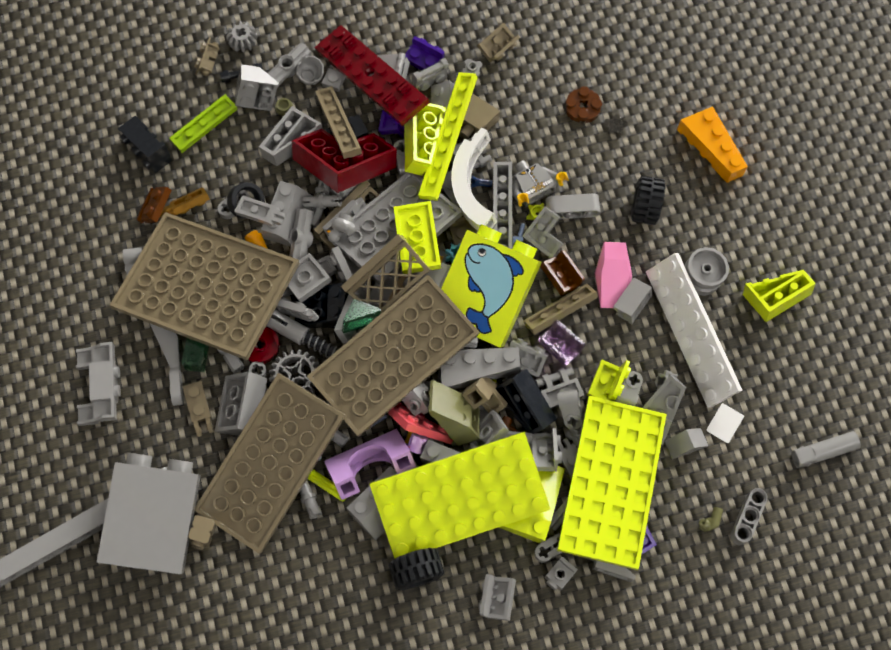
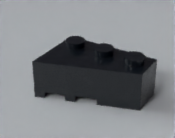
(144, 144)

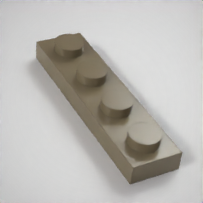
(560, 308)

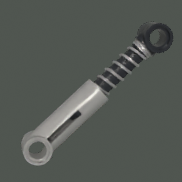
(299, 333)

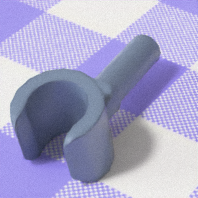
(520, 233)

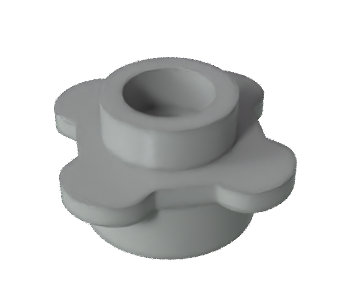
(469, 63)

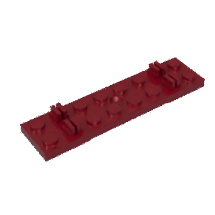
(384, 87)

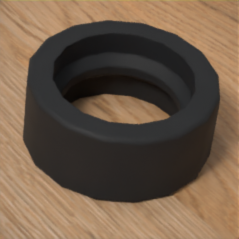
(231, 198)

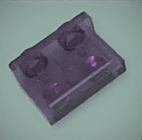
(561, 343)

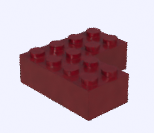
(323, 158)

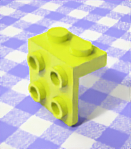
(609, 380)

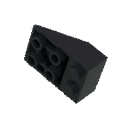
(327, 305)

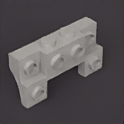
(102, 383)

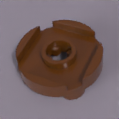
(583, 114)

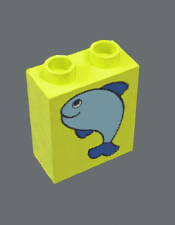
(491, 282)

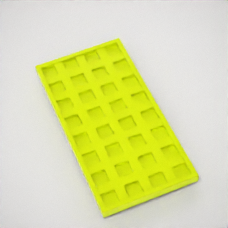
(612, 483)
(460, 495)

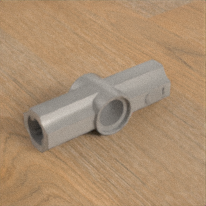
(280, 72)
(300, 235)

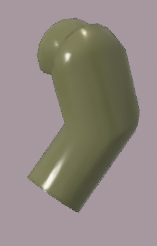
(712, 522)

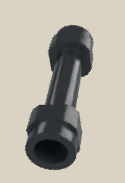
(226, 76)

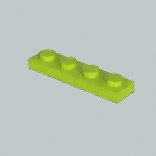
(203, 123)

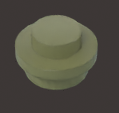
(283, 106)

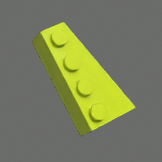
(420, 138)

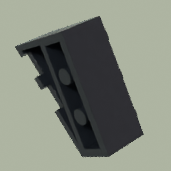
(526, 402)

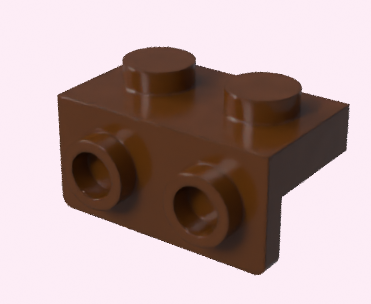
(562, 273)

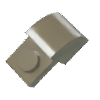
(484, 393)

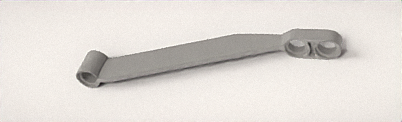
(167, 340)

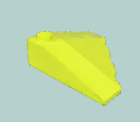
(537, 526)

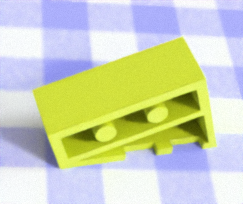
(778, 294)

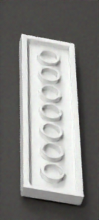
(693, 331)

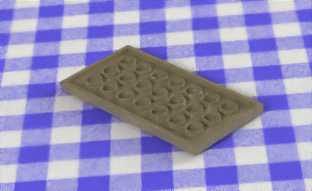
(393, 355)
(269, 463)

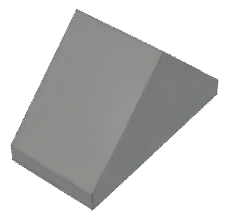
(686, 442)

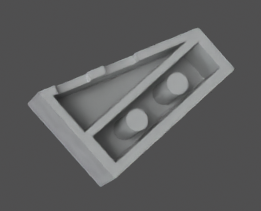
(278, 144)

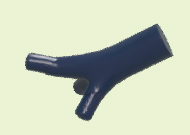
(480, 182)

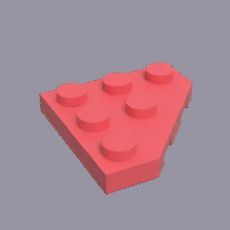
(418, 424)

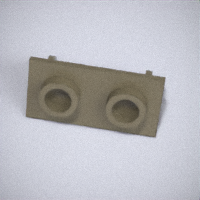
(208, 50)

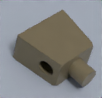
(478, 116)

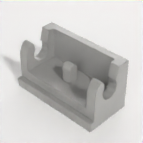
(633, 300)

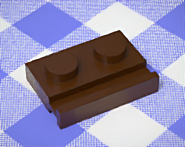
(153, 205)

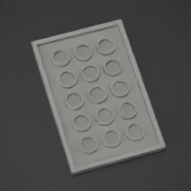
(377, 225)

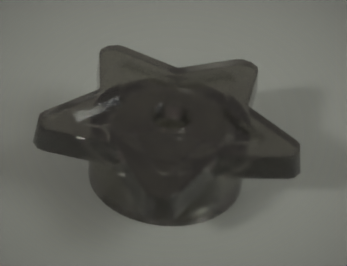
(616, 129)

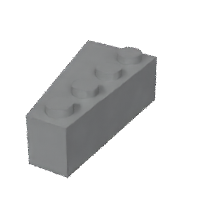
(474, 364)

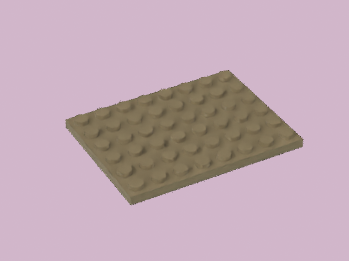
(205, 285)

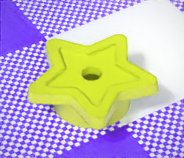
(533, 210)

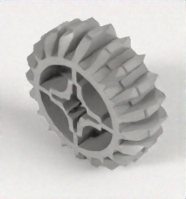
(300, 361)

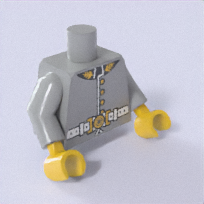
(535, 183)

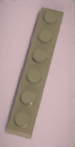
(338, 122)

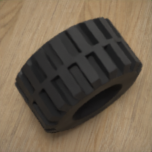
(648, 200)
(416, 568)

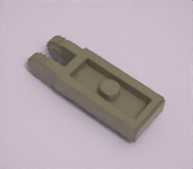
(198, 406)

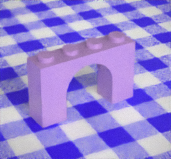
(387, 447)

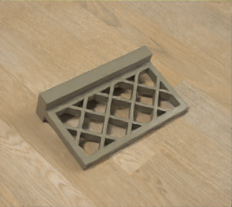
(360, 191)
(378, 262)

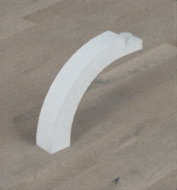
(461, 180)

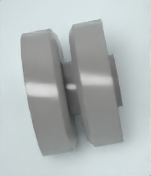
(707, 270)

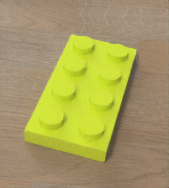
(418, 228)

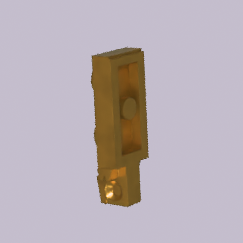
(186, 202)

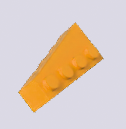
(714, 143)

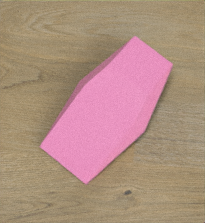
(612, 273)

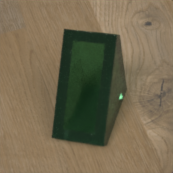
(359, 315)

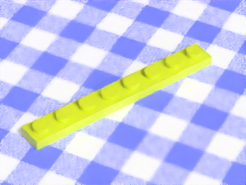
(448, 136)

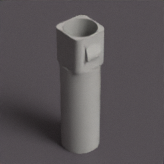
(825, 449)

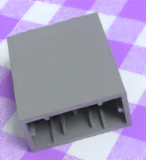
(149, 515)

